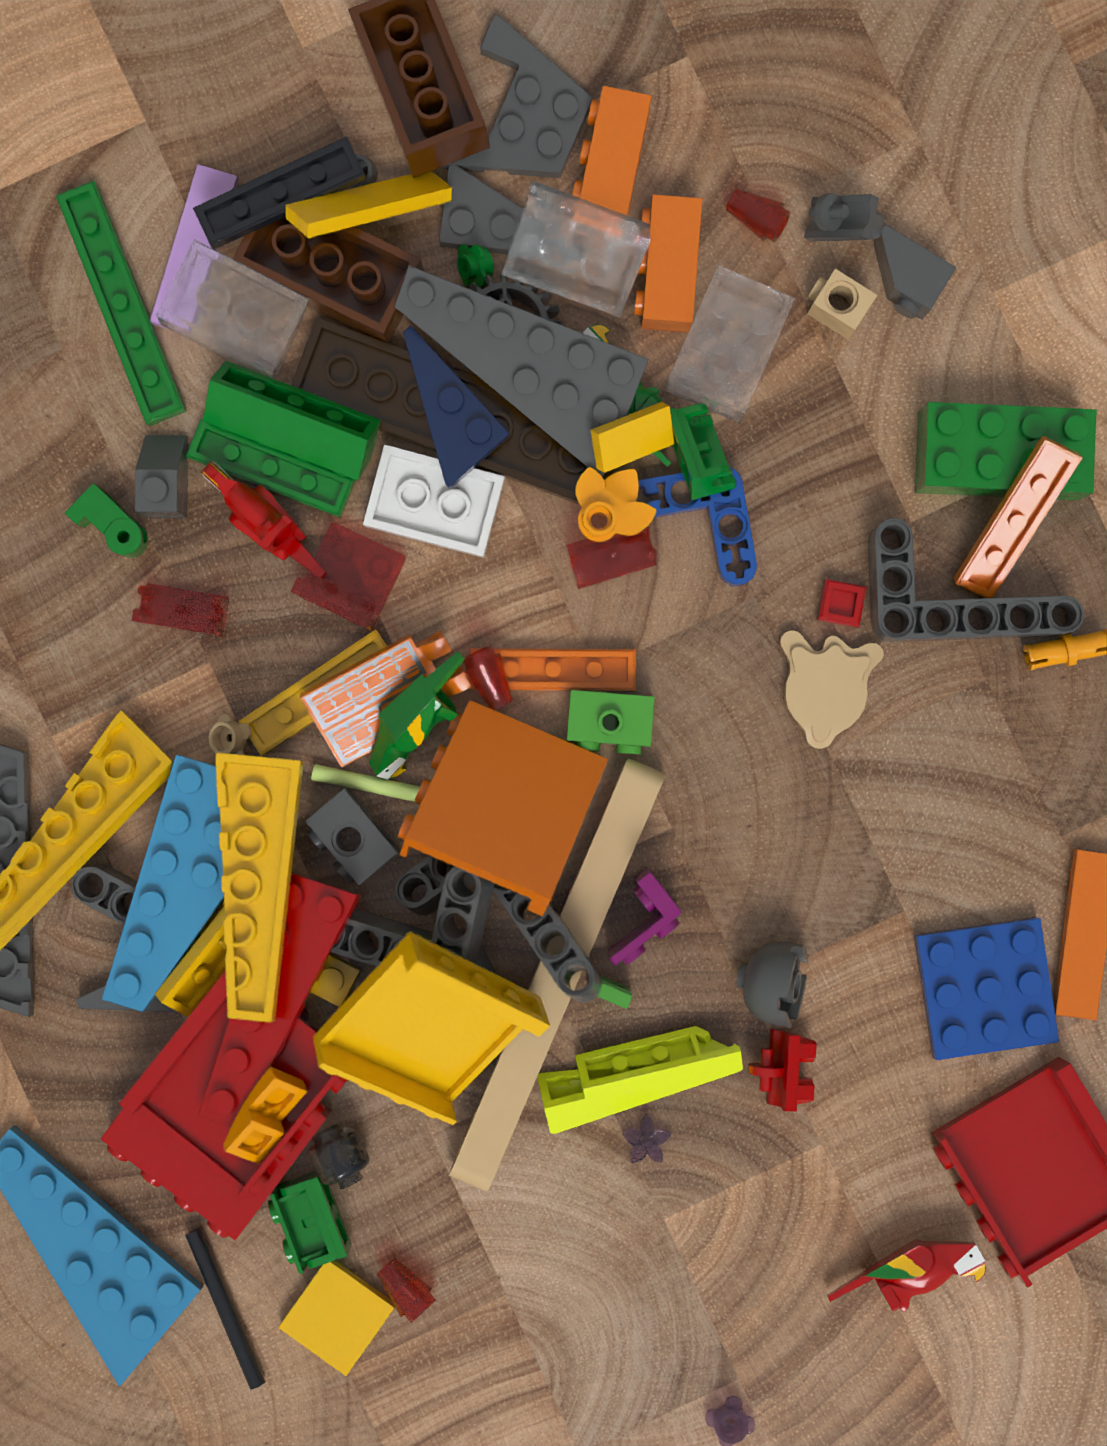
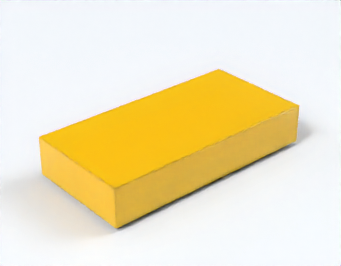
(632, 437)

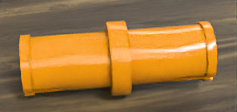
(1065, 650)

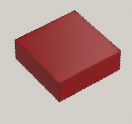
(841, 603)

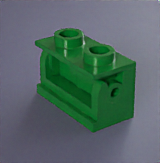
(309, 1222)

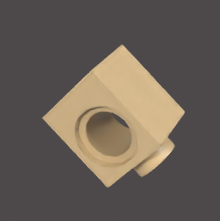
(856, 295)

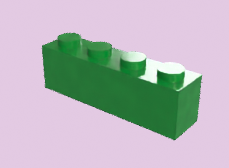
(291, 420)

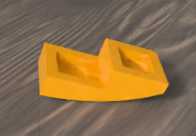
(260, 1117)

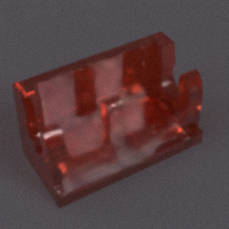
(610, 559)
(181, 610)

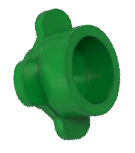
(474, 264)

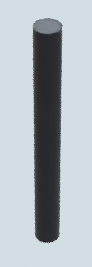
(225, 1308)

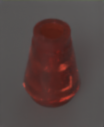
(759, 214)
(488, 676)
(406, 1290)

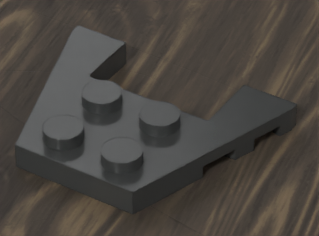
(538, 114)

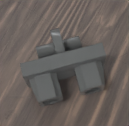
(844, 218)

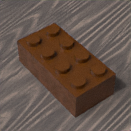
(420, 82)
(341, 272)

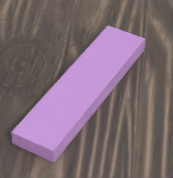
(205, 185)

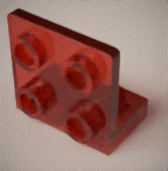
(356, 578)

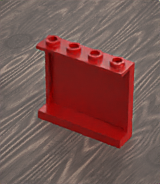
(178, 1078)
(1032, 1167)
(193, 1183)

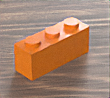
(614, 149)
(670, 264)

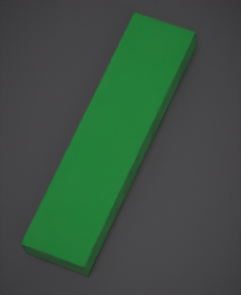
(271, 469)

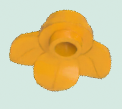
(615, 501)

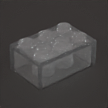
(576, 249)
(729, 344)

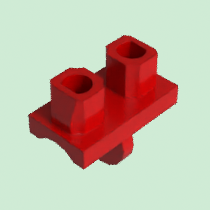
(781, 1069)

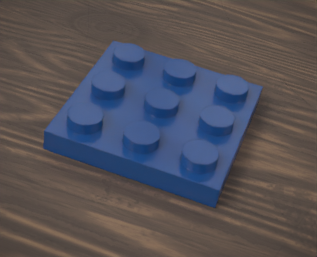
(986, 988)

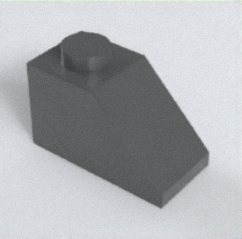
(910, 273)
(162, 477)

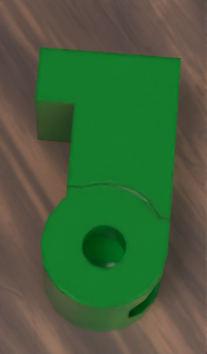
(120, 529)

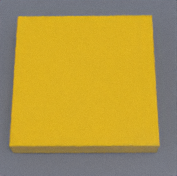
(337, 1316)

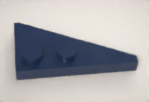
(457, 420)

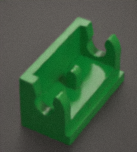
(700, 452)

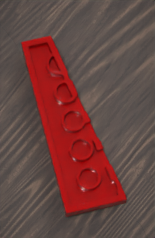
(249, 1047)

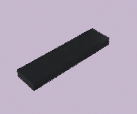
(266, 197)

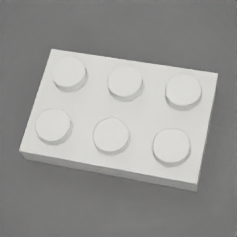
(416, 504)

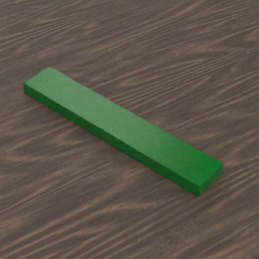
(121, 303)

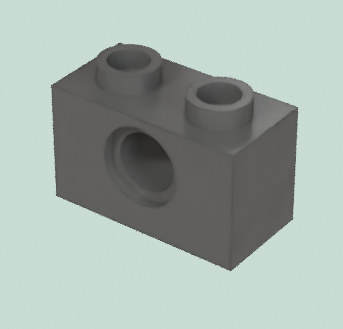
(375, 846)

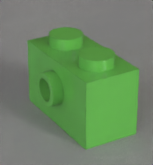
(610, 719)

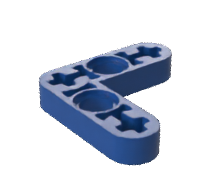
(717, 508)

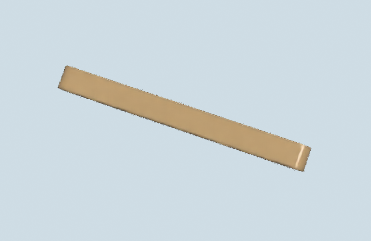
(584, 915)

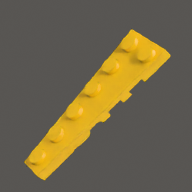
(98, 801)
(257, 845)

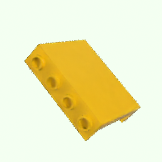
(425, 1026)

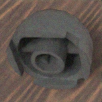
(774, 983)

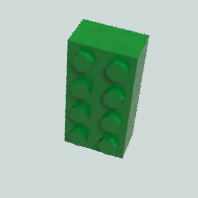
(986, 445)

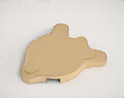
(826, 686)

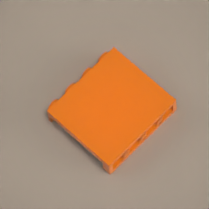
(504, 802)

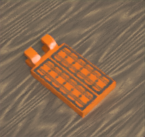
(351, 700)

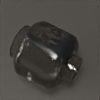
(338, 1155)

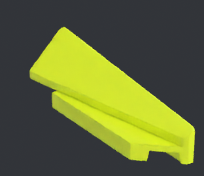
(633, 1075)

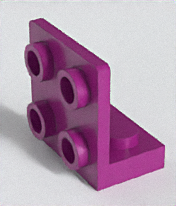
(660, 923)

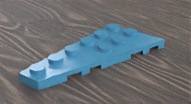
(175, 886)
(104, 1266)

